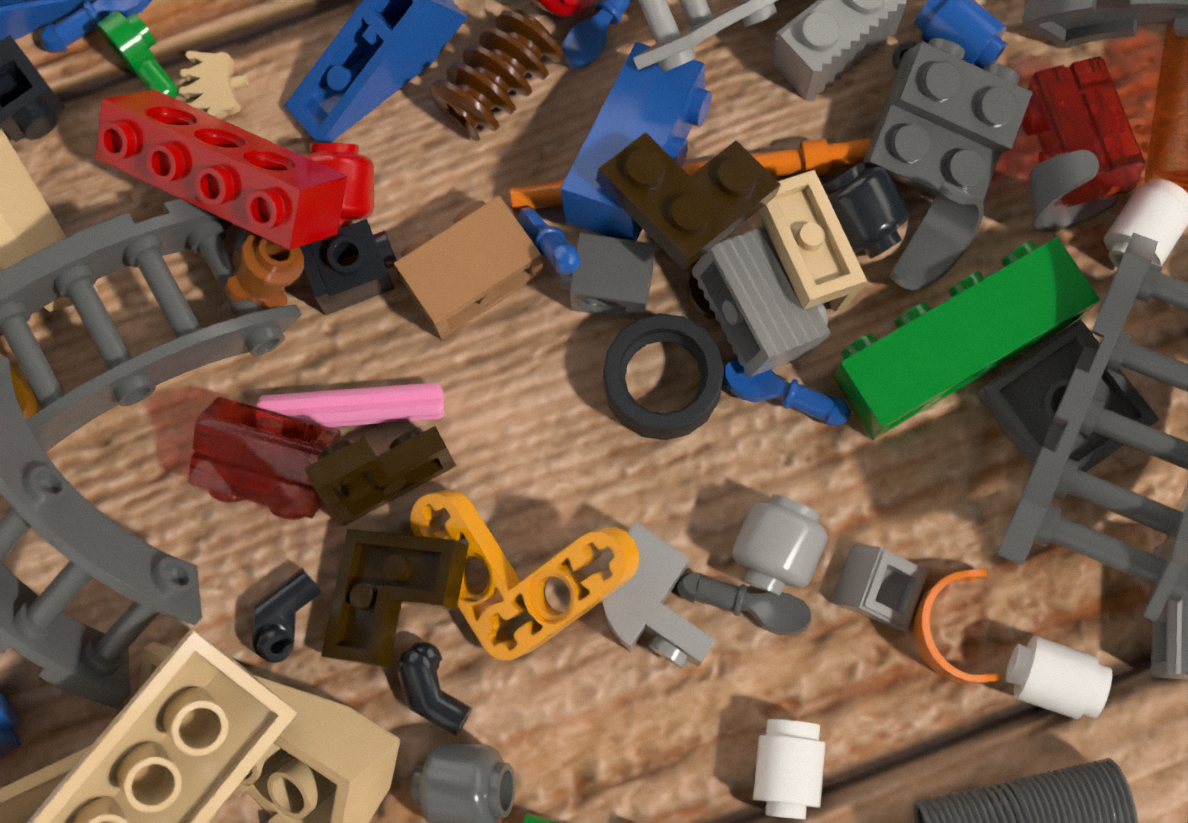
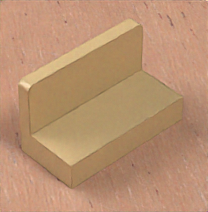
(812, 243)

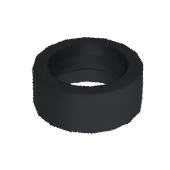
(672, 330)

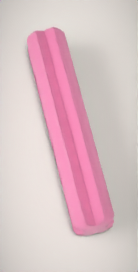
(361, 405)

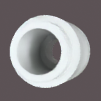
(1152, 211)
(1059, 678)
(789, 768)

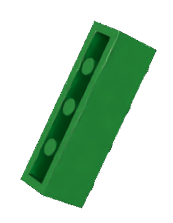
(963, 337)

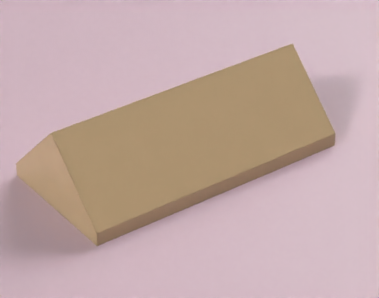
(174, 744)

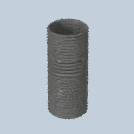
(1068, 795)

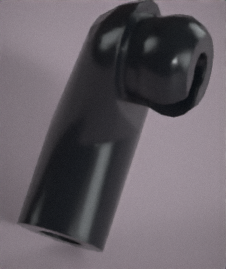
(276, 616)
(422, 690)

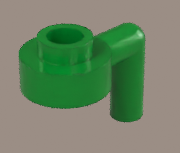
(132, 43)

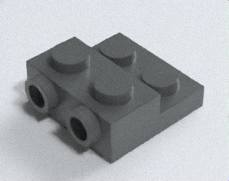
(947, 120)

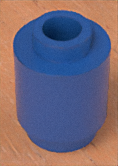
(966, 25)

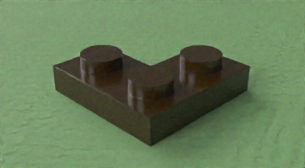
(681, 210)
(359, 481)
(375, 579)

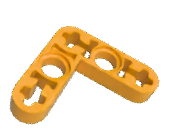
(508, 595)

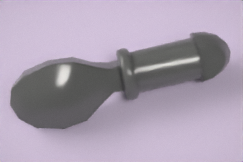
(774, 613)

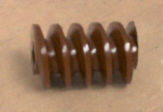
(494, 70)

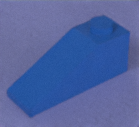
(371, 60)

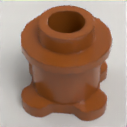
(263, 272)

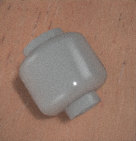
(780, 544)

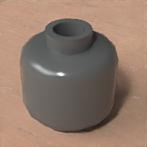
(464, 785)

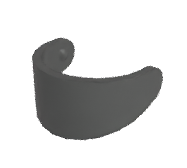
(1056, 178)
(939, 238)

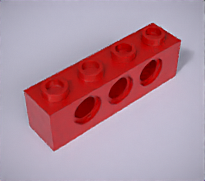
(221, 168)

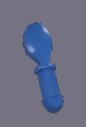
(84, 21)
(588, 37)
(549, 241)
(794, 395)

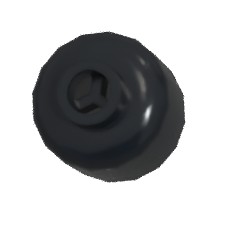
(867, 208)

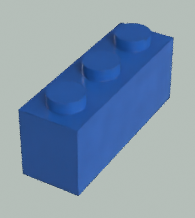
(638, 103)

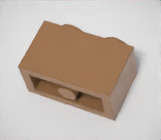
(469, 265)

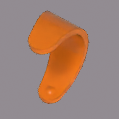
(923, 636)

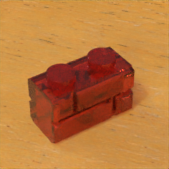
(1082, 111)
(258, 457)

